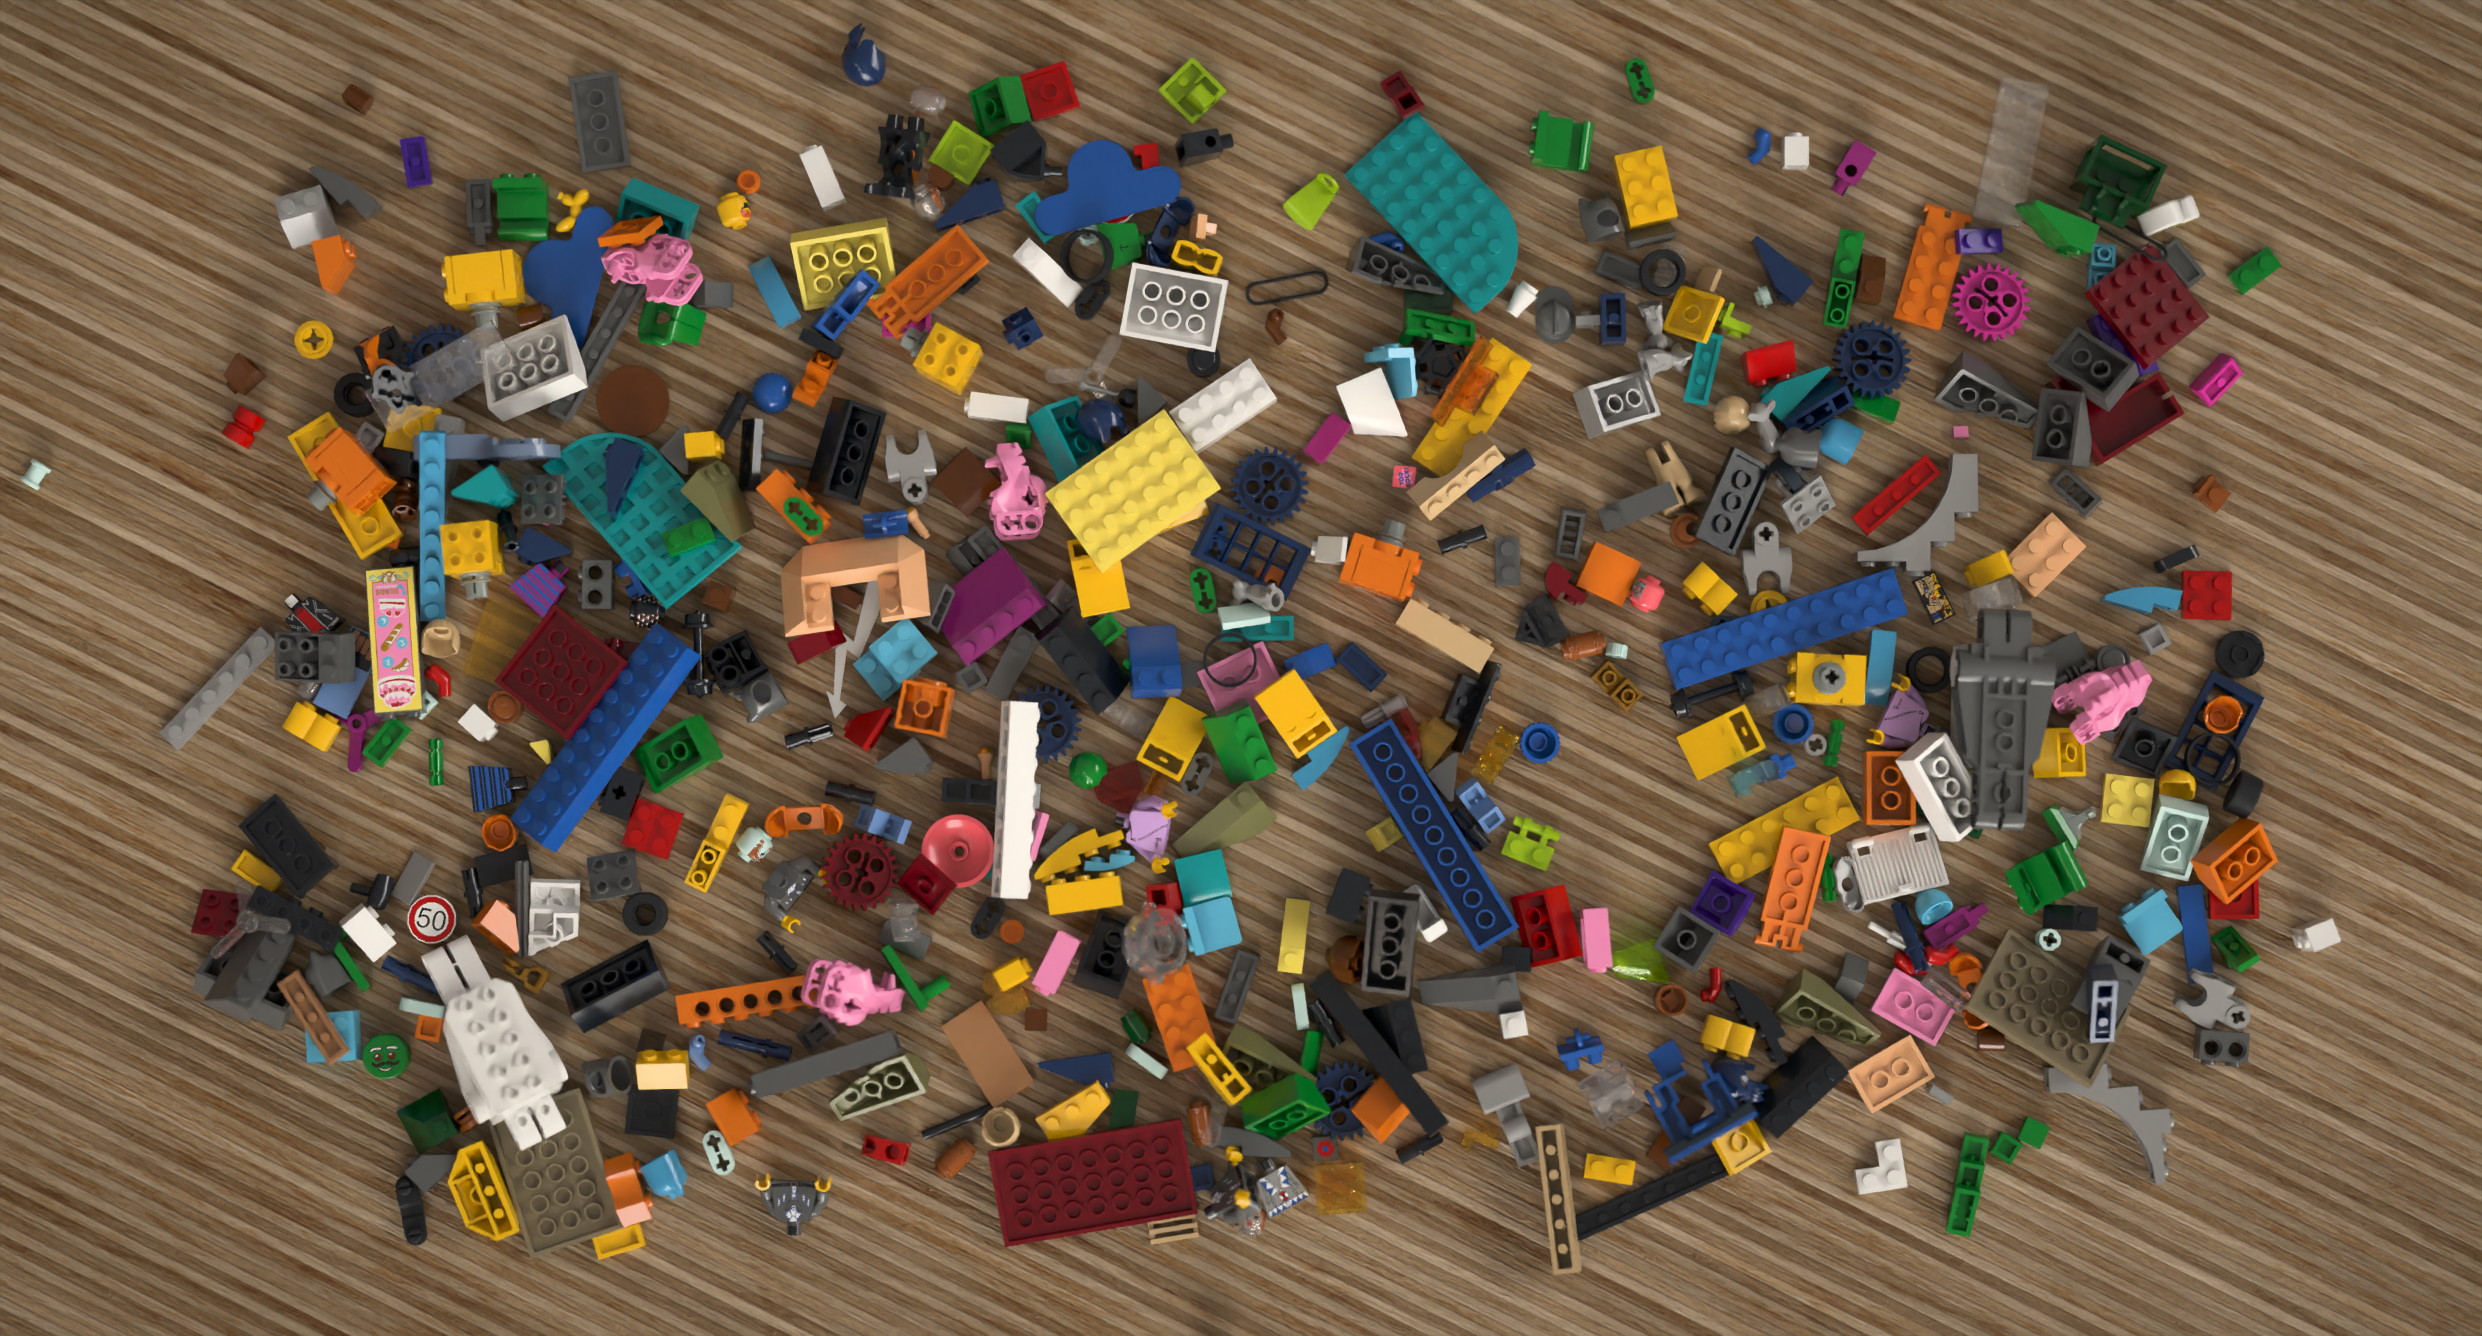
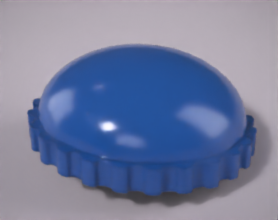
(772, 393)
(1793, 724)
(1539, 742)

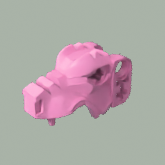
(658, 265)
(1009, 502)
(2104, 698)
(851, 990)

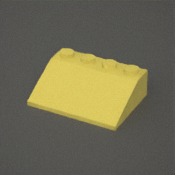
(835, 254)

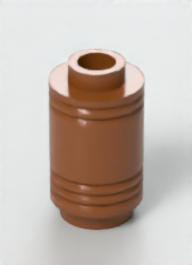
(1582, 645)
(1198, 1118)
(954, 1158)

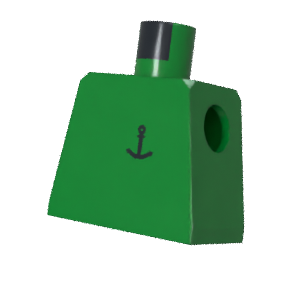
(1125, 243)

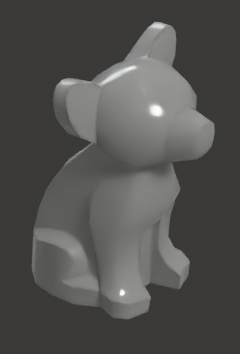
(1654, 322)
(1659, 360)
(1766, 428)
(1268, 596)

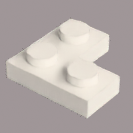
(1889, 1172)

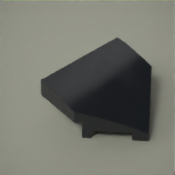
(1541, 624)

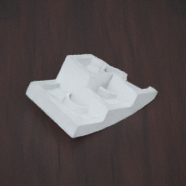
(1371, 406)
(553, 912)

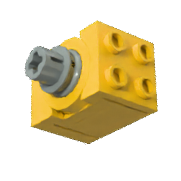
(484, 283)
(943, 356)
(473, 554)
(1826, 679)

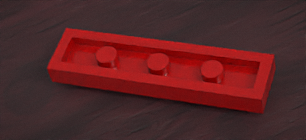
(1896, 495)

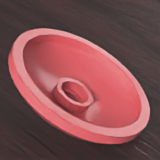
(967, 833)

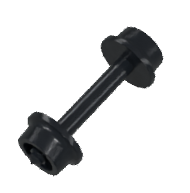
(698, 622)
(1741, 684)

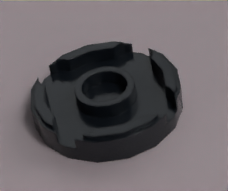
(2239, 654)

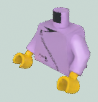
(1902, 718)
(1149, 828)

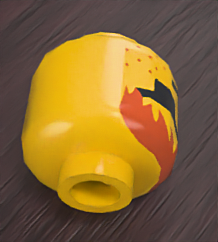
(734, 210)

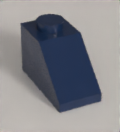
(539, 548)

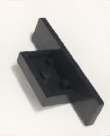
(1467, 704)
(303, 921)

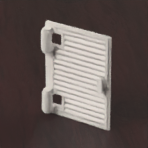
(1897, 863)

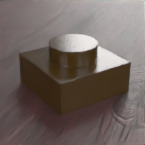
(651, 1040)

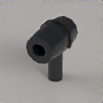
(405, 556)
(378, 893)

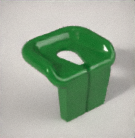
(683, 326)

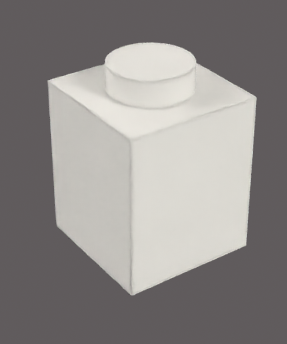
(1795, 152)
(479, 723)
(1513, 1024)

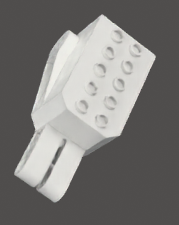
(496, 1047)

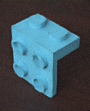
(1399, 368)
(2149, 920)
(1211, 926)

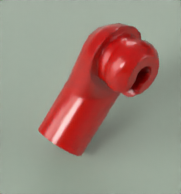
(1940, 957)
(1904, 963)

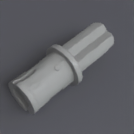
(1384, 711)

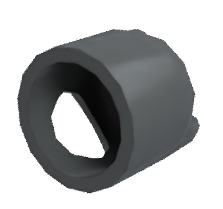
(1600, 218)
(1800, 447)
(761, 696)
(326, 975)
(608, 1076)

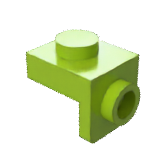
(1734, 327)

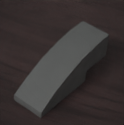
(347, 192)
(1252, 1143)

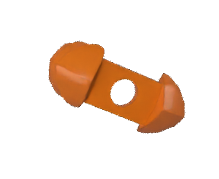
(785, 819)
(1968, 970)

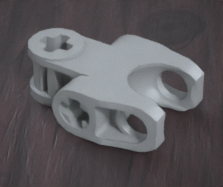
(911, 468)
(1766, 557)
(2214, 1003)

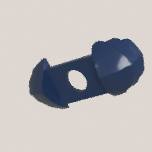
(1172, 216)

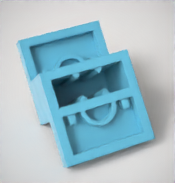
(895, 658)

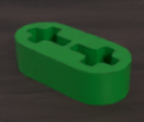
(1645, 79)
(799, 521)
(1209, 589)

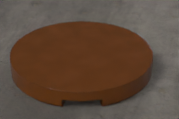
(633, 401)

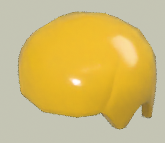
(2177, 784)

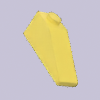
(1293, 936)

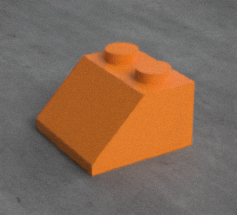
(334, 261)
(734, 1116)

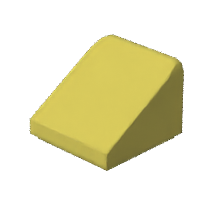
(544, 750)
(1384, 834)

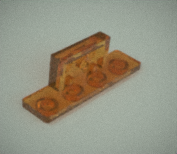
(1469, 385)

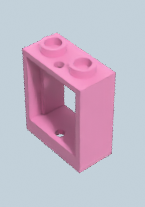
(1595, 939)
(1056, 963)

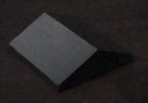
(2144, 747)

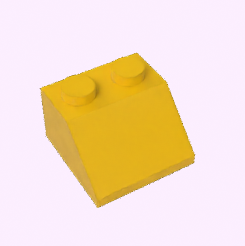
(2060, 755)

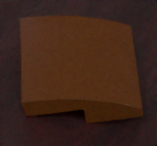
(966, 482)

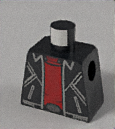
(311, 615)

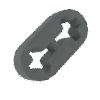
(1191, 771)
(1058, 840)

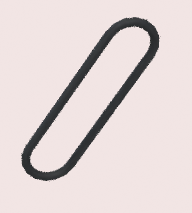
(2134, 247)
(1286, 278)

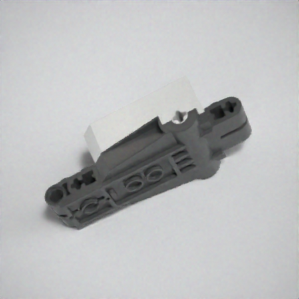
(2000, 714)

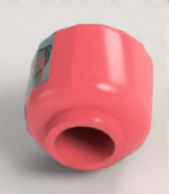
(1646, 593)

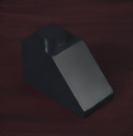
(2070, 917)

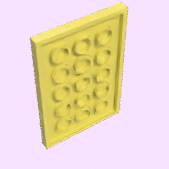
(1132, 491)

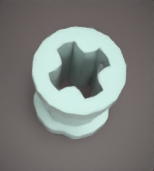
(35, 474)
(2056, 939)

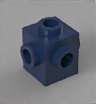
(1021, 328)

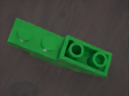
(1842, 278)

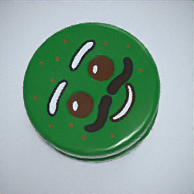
(386, 1055)

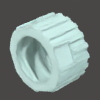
(1616, 650)

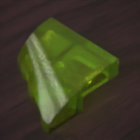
(1639, 962)

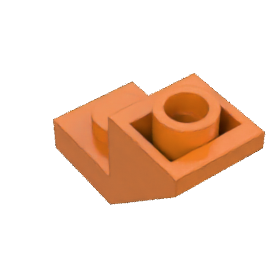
(815, 378)

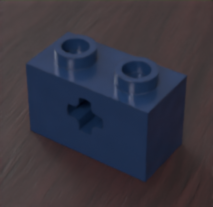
(1612, 319)

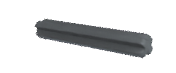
(522, 905)

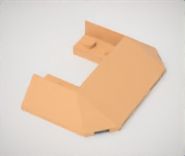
(816, 568)

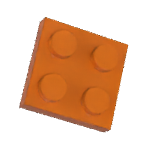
(630, 231)

